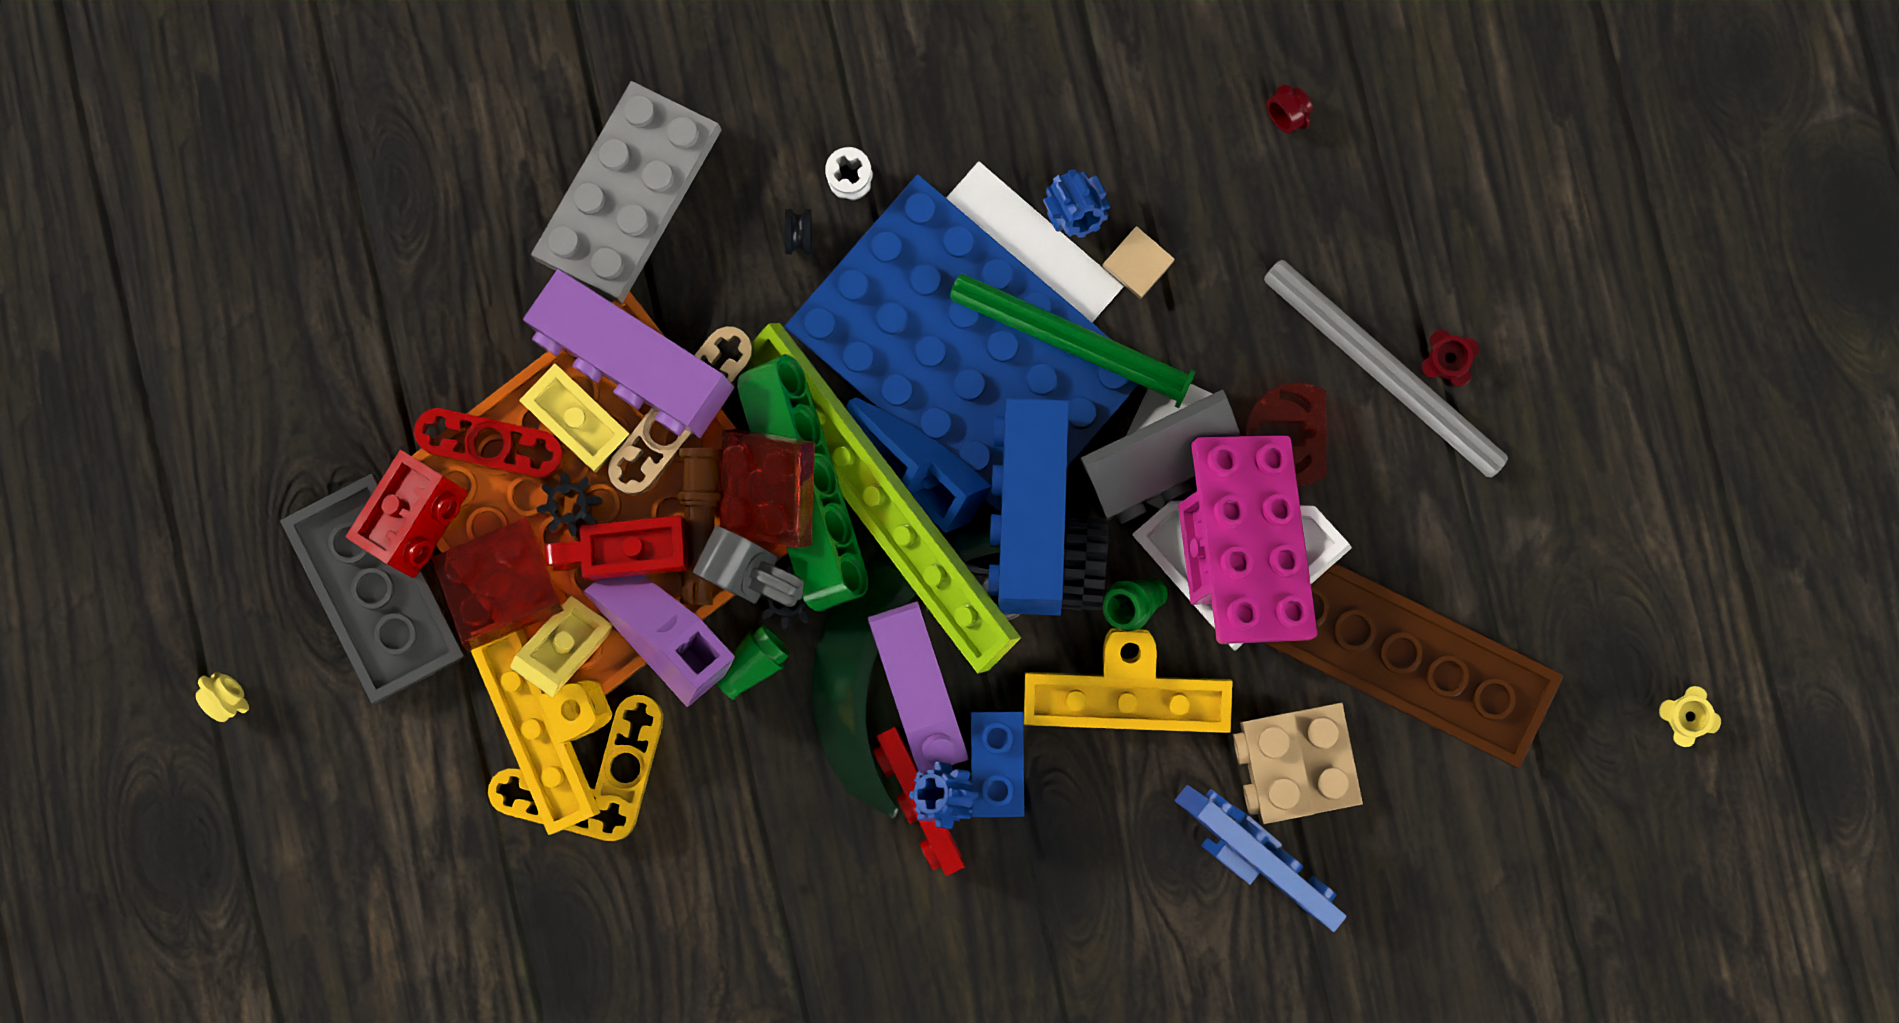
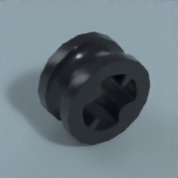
(798, 231)

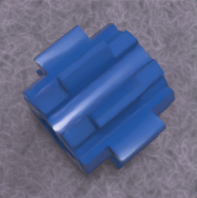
(1076, 203)
(957, 797)

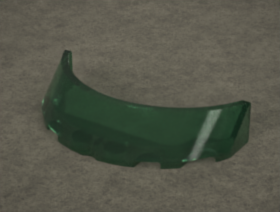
(846, 660)

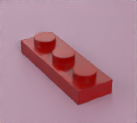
(897, 759)

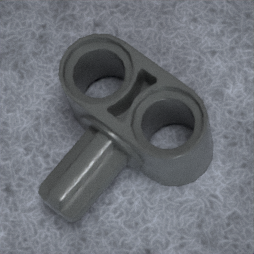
(746, 569)

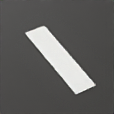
(1034, 241)

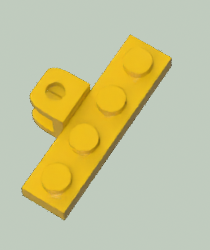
(1128, 694)
(542, 731)

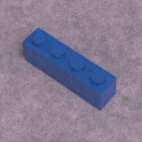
(1032, 507)

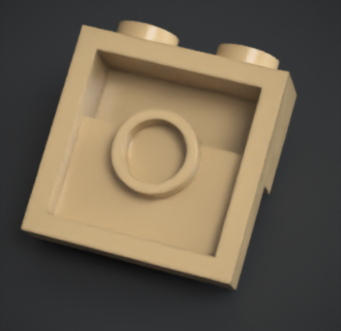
(1298, 764)

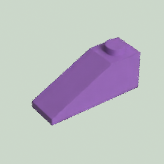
(918, 687)

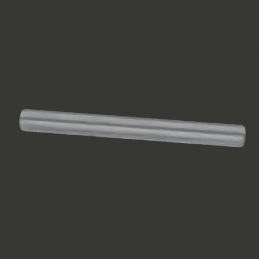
(1386, 368)

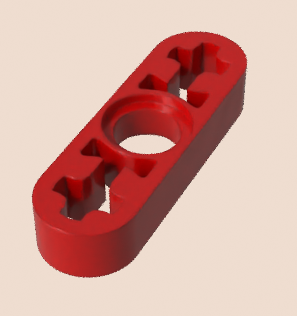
(455, 422)

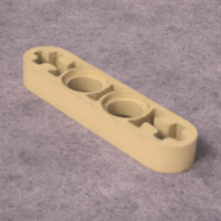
(631, 453)

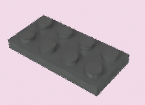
(381, 616)

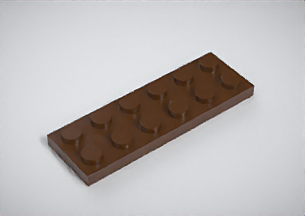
(1425, 665)

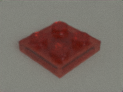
(767, 487)
(497, 584)

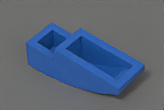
(933, 475)

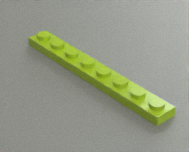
(899, 520)

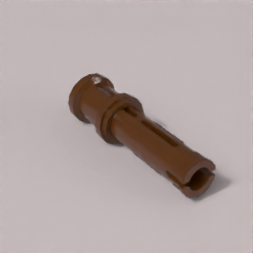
(700, 497)

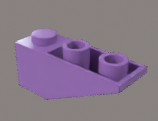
(663, 634)

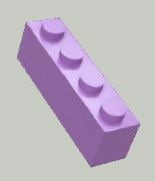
(628, 354)

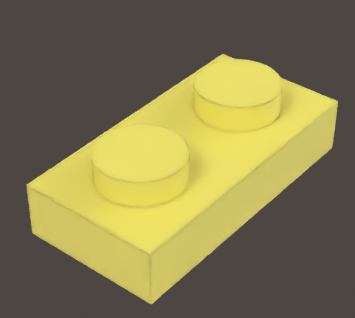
(575, 418)
(561, 646)

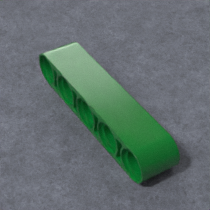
(781, 404)

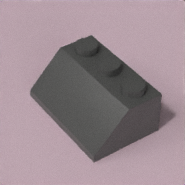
(1154, 459)

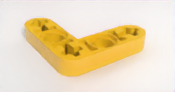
(607, 788)

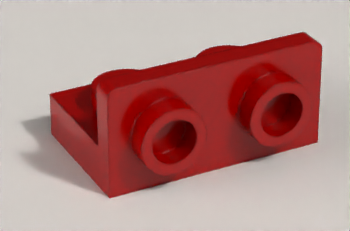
(407, 514)

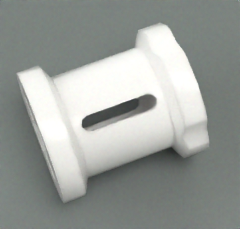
(853, 158)

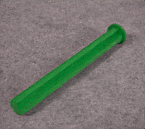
(1071, 338)

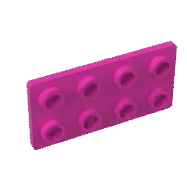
(1248, 540)

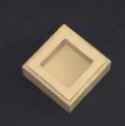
(1138, 262)

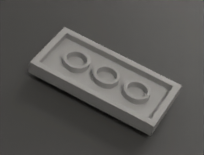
(626, 192)

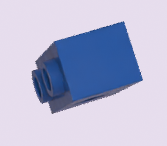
(997, 764)

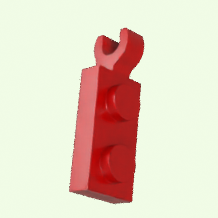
(624, 549)

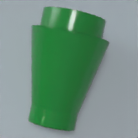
(1133, 602)
(755, 660)

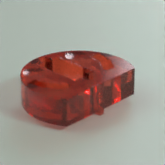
(1276, 410)

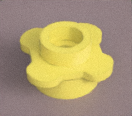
(221, 697)
(1704, 722)

